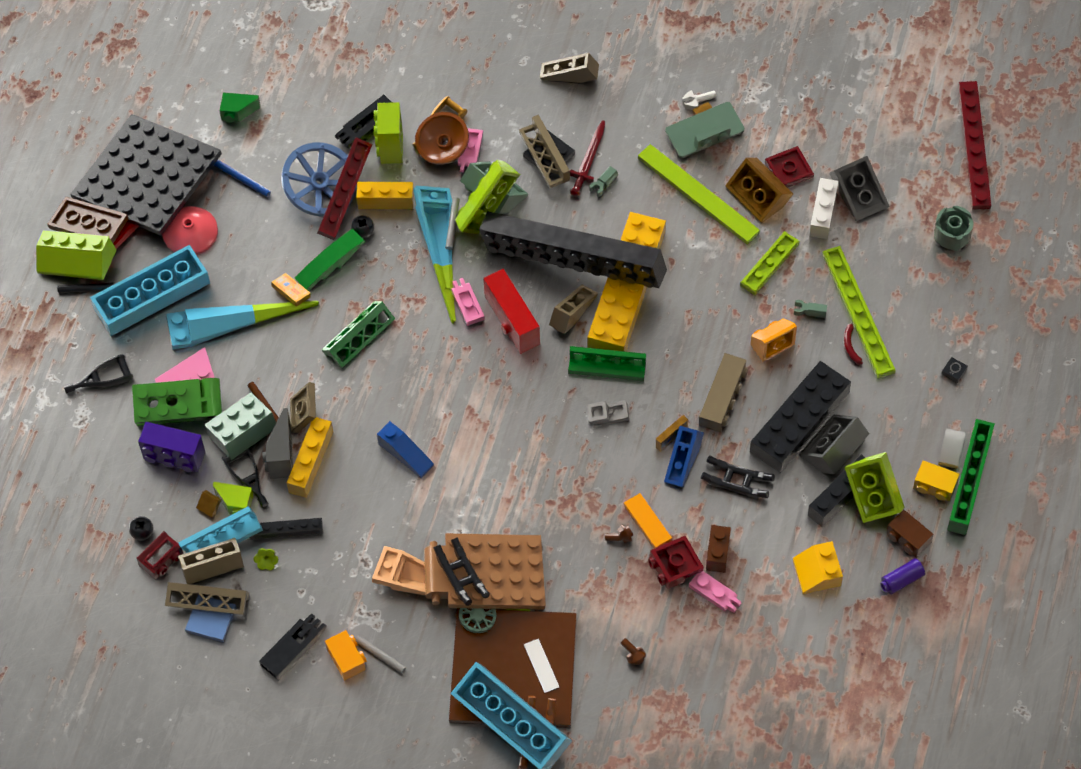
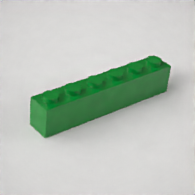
(970, 477)

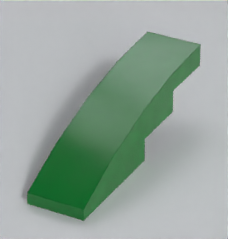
(333, 256)

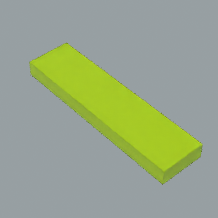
(769, 263)

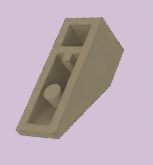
(571, 69)
(572, 308)

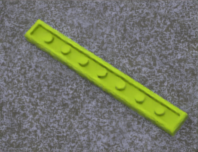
(698, 194)
(858, 312)

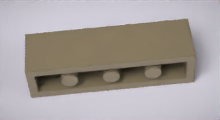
(722, 392)

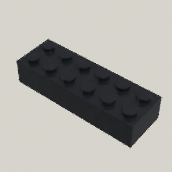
(800, 416)

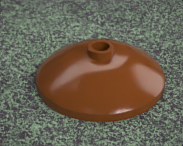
(436, 130)

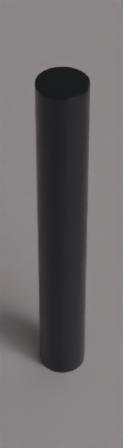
(83, 287)

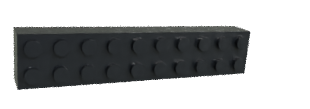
(573, 249)

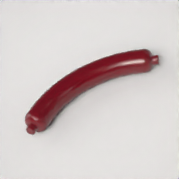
(848, 345)

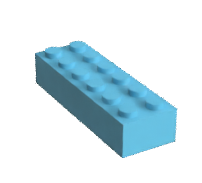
(150, 290)
(511, 717)

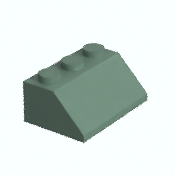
(477, 171)

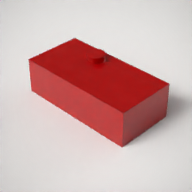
(511, 311)

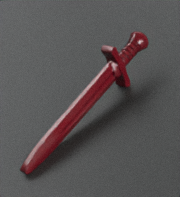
(582, 174)

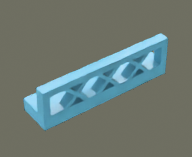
(238, 526)

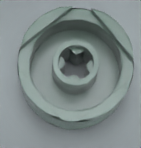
(953, 227)

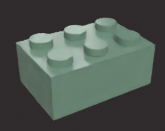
(241, 425)

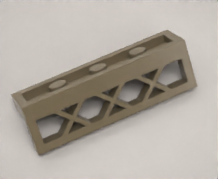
(549, 148)
(206, 591)

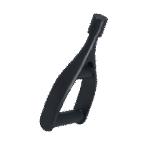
(120, 359)
(249, 479)

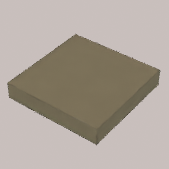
(302, 407)

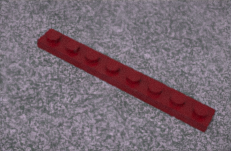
(974, 145)

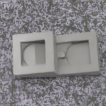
(608, 413)
(951, 448)

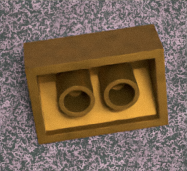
(758, 189)

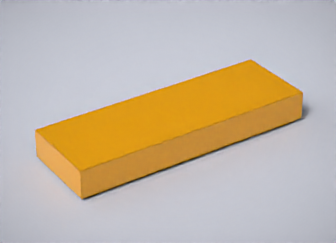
(647, 521)

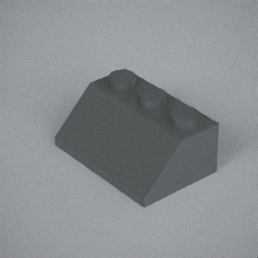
(835, 443)

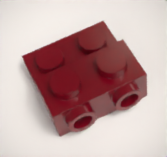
(675, 562)

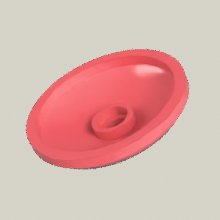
(199, 234)

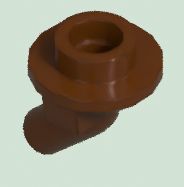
(623, 534)
(636, 655)

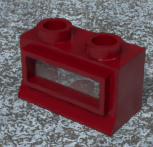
(159, 555)

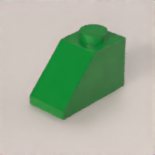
(237, 107)

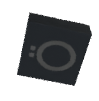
(954, 369)

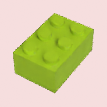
(388, 133)

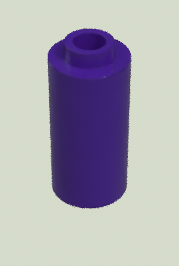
(902, 576)

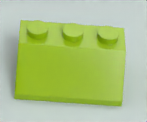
(874, 487)

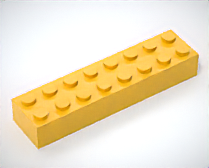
(620, 299)

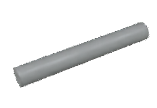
(452, 223)
(380, 654)

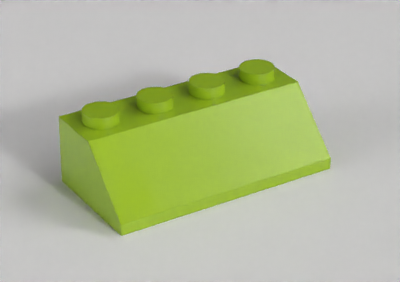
(487, 196)
(74, 255)

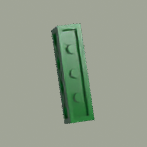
(352, 330)
(604, 364)

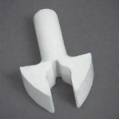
(697, 99)

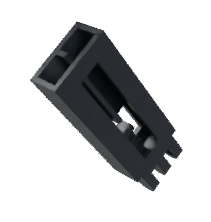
(365, 119)
(288, 650)

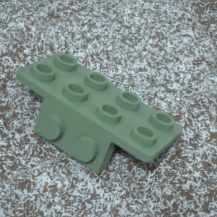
(704, 129)

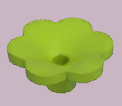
(266, 559)

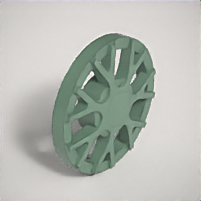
(477, 616)

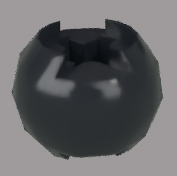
(362, 221)
(143, 522)

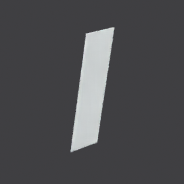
(541, 665)

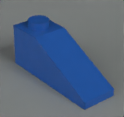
(404, 449)
(683, 455)

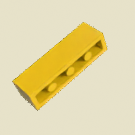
(310, 457)

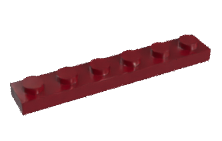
(344, 188)

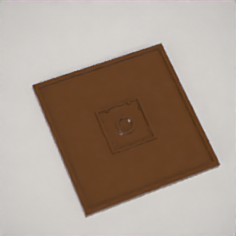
(505, 656)

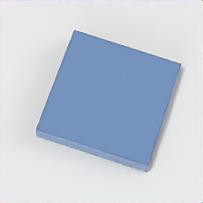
(209, 623)

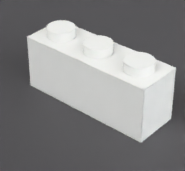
(823, 208)

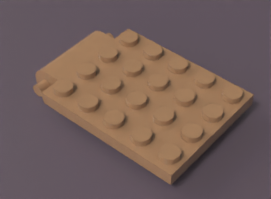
(505, 564)

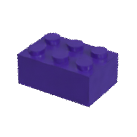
(171, 447)

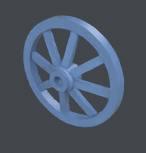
(319, 176)

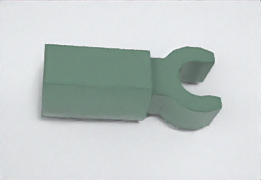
(604, 180)
(810, 309)

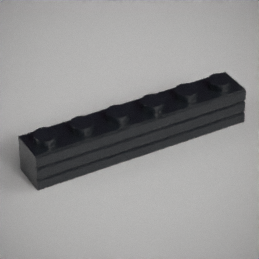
(290, 528)

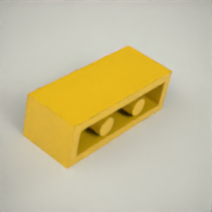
(385, 195)

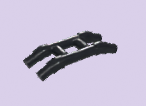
(730, 469)
(461, 562)

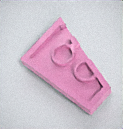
(193, 367)

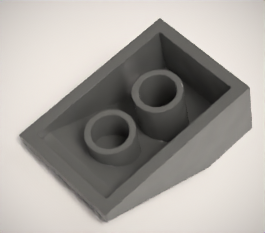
(860, 188)
(278, 454)

